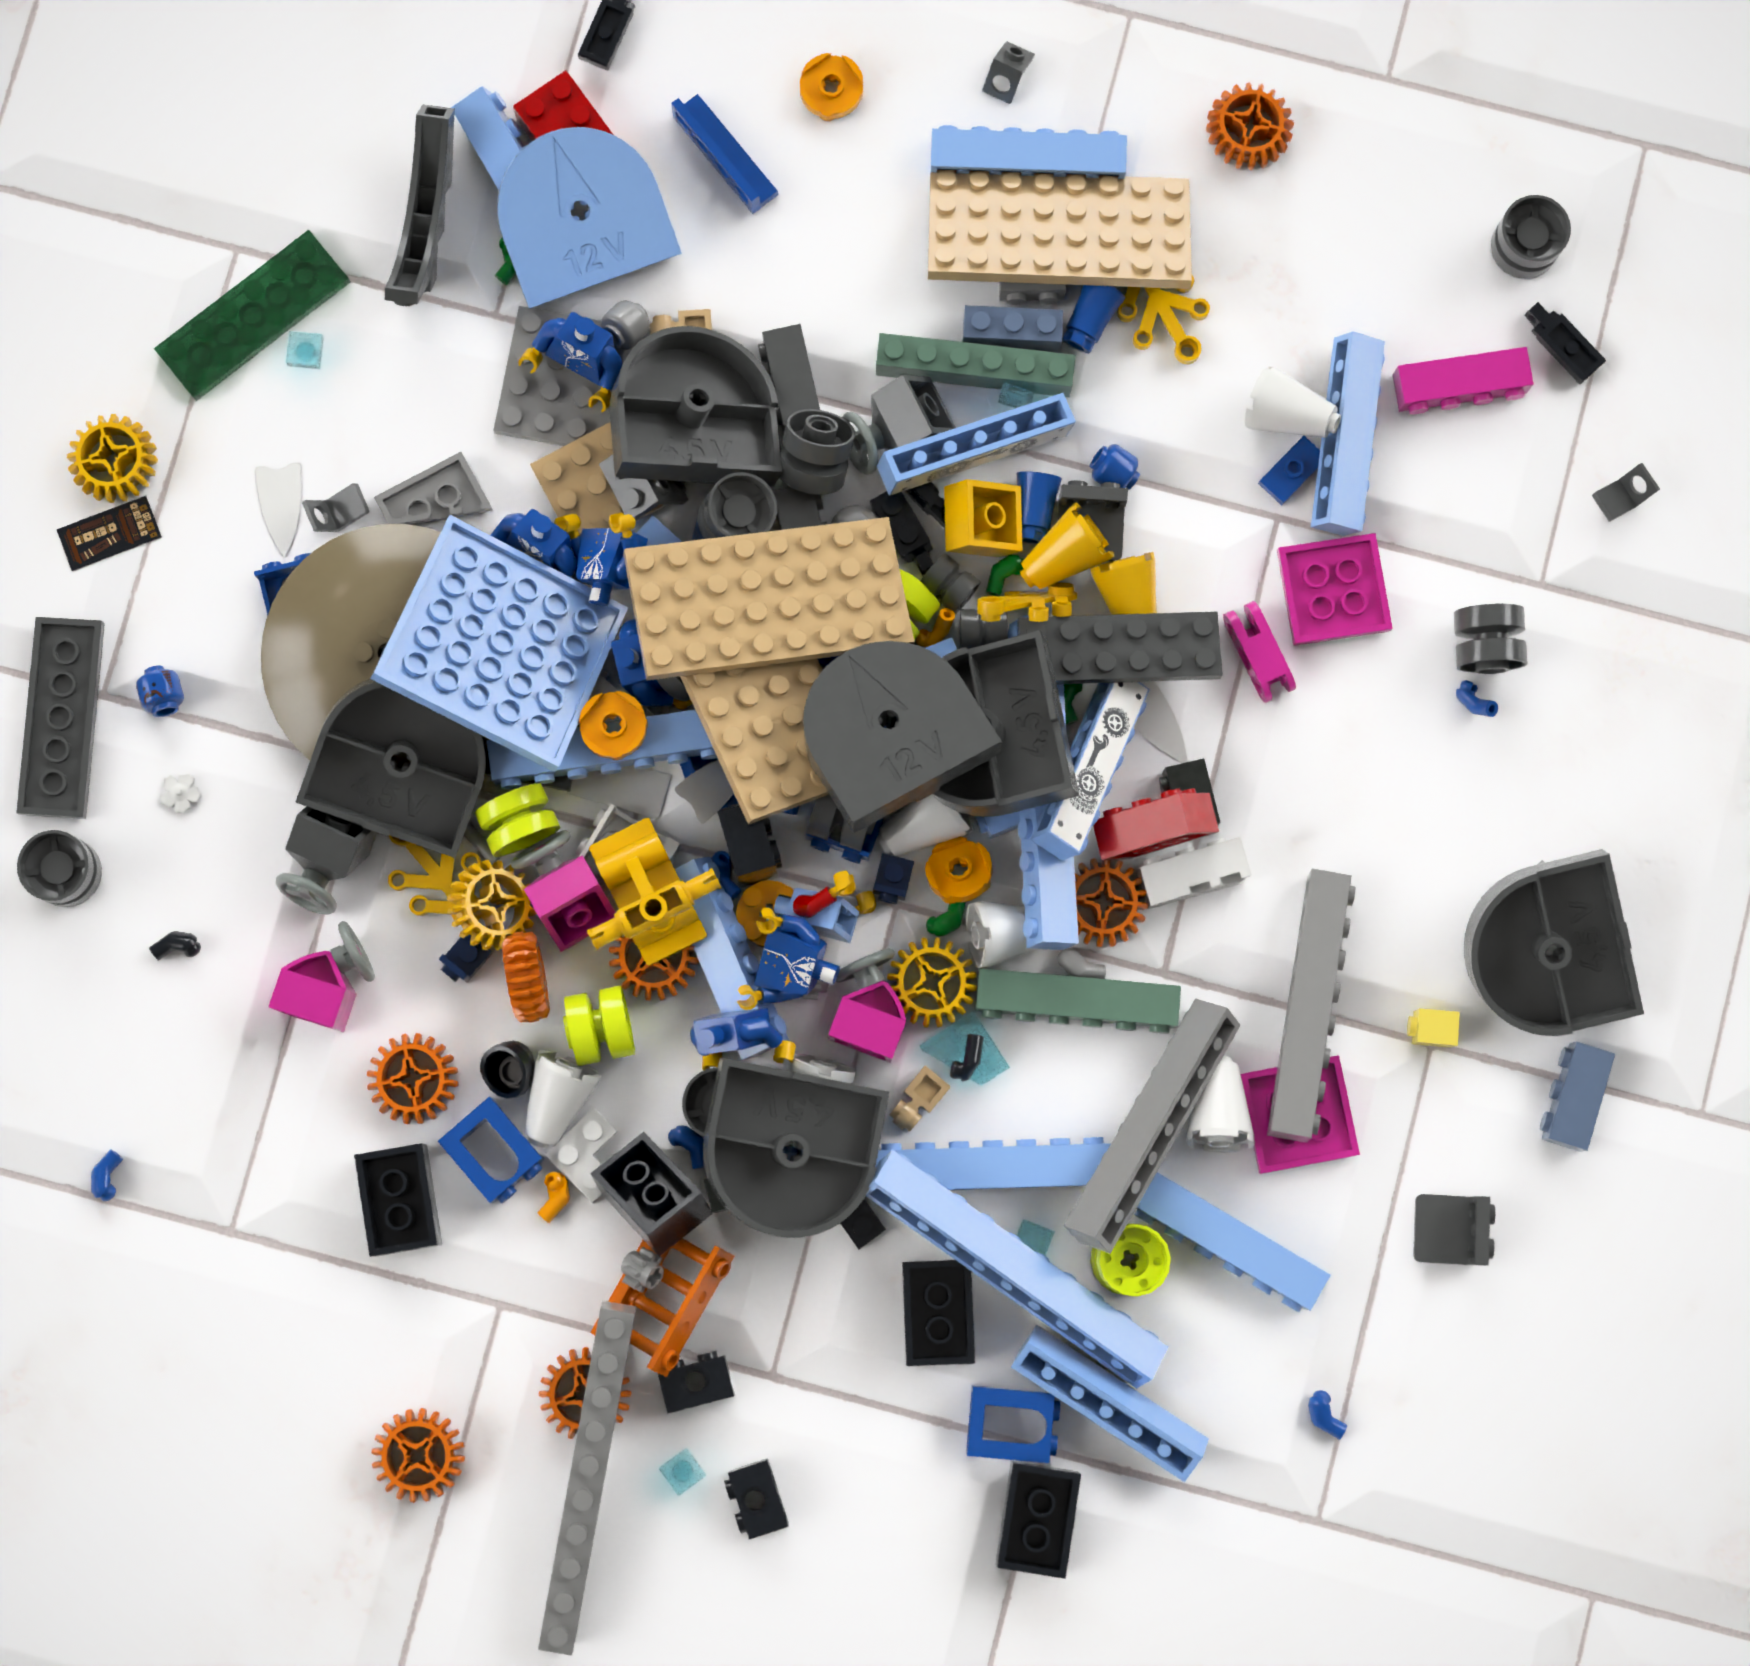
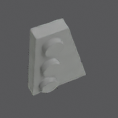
(435, 494)

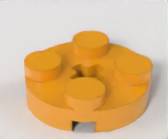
(832, 68)
(614, 744)
(963, 887)
(753, 901)

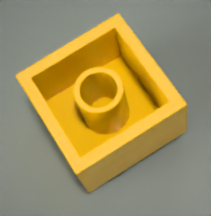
(983, 518)

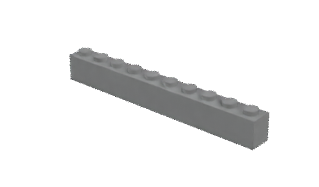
(587, 1478)

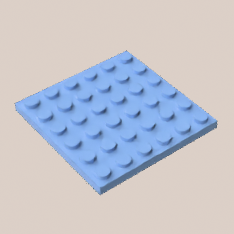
(499, 643)

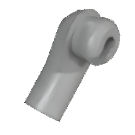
(1077, 966)

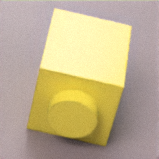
(1434, 1027)

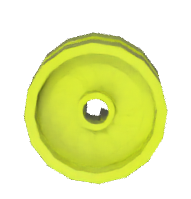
(517, 819)

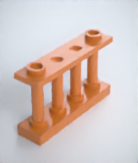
(667, 1353)

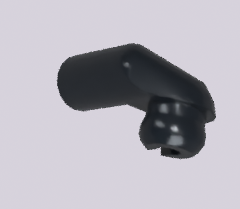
(971, 1058)

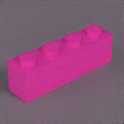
(1463, 380)

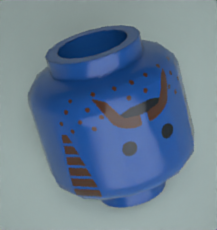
(160, 691)

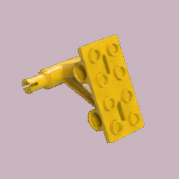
(650, 897)

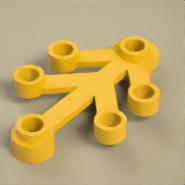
(1161, 303)
(1058, 594)
(439, 878)

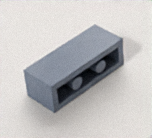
(1014, 327)
(1577, 1096)

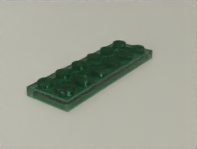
(252, 315)

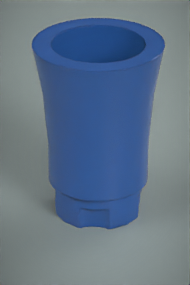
(1091, 316)
(1037, 503)

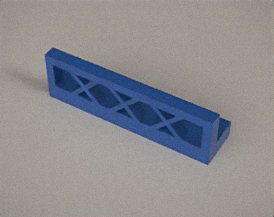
(724, 152)

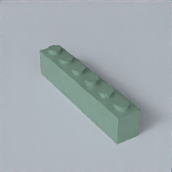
(975, 364)
(1077, 999)

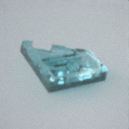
(951, 1043)

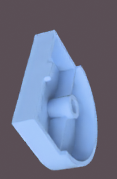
(620, 229)

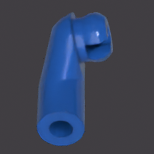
(1476, 706)
(1321, 1415)

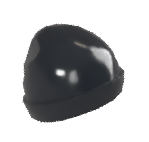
(508, 1069)

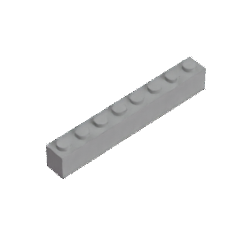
(1310, 1006)
(1152, 1125)

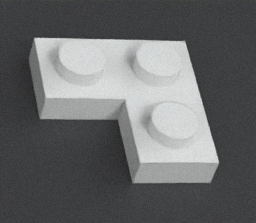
(576, 1152)

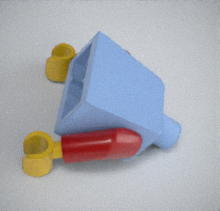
(827, 911)

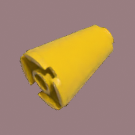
(1065, 550)
(1128, 584)

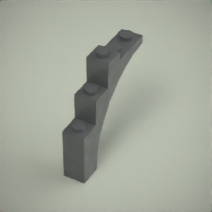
(425, 213)

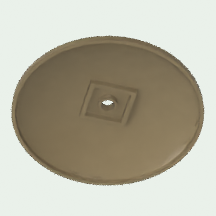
(335, 621)

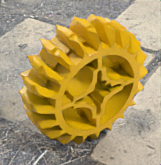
(85, 463)
(493, 918)
(957, 969)

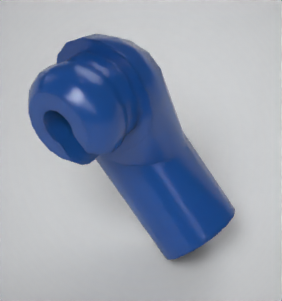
(723, 862)
(691, 1141)
(101, 1176)

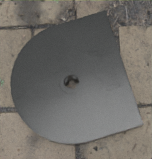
(694, 410)
(1022, 702)
(881, 769)
(362, 783)
(1590, 971)
(835, 1136)

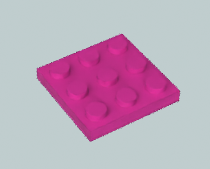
(1334, 589)
(1336, 1130)

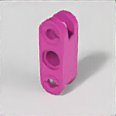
(1259, 651)

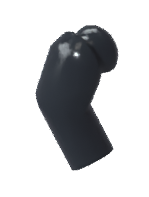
(176, 941)

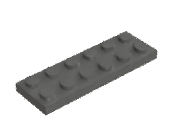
(1132, 647)
(60, 717)

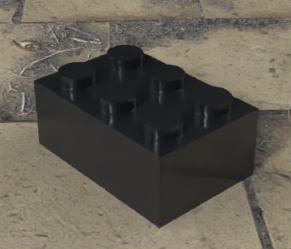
(749, 848)
(651, 1193)
(398, 1200)
(938, 1313)
(1038, 1519)

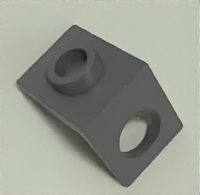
(1011, 63)
(1622, 496)
(337, 510)

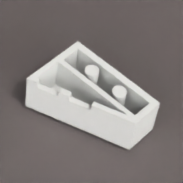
(1194, 872)

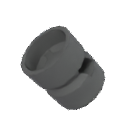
(954, 587)
(977, 632)

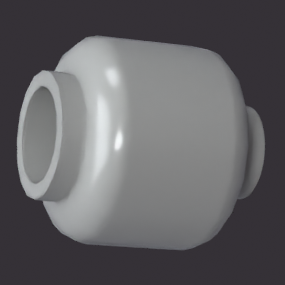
(627, 324)

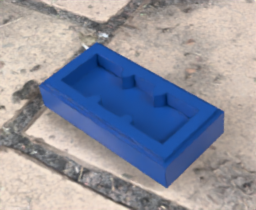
(1291, 470)

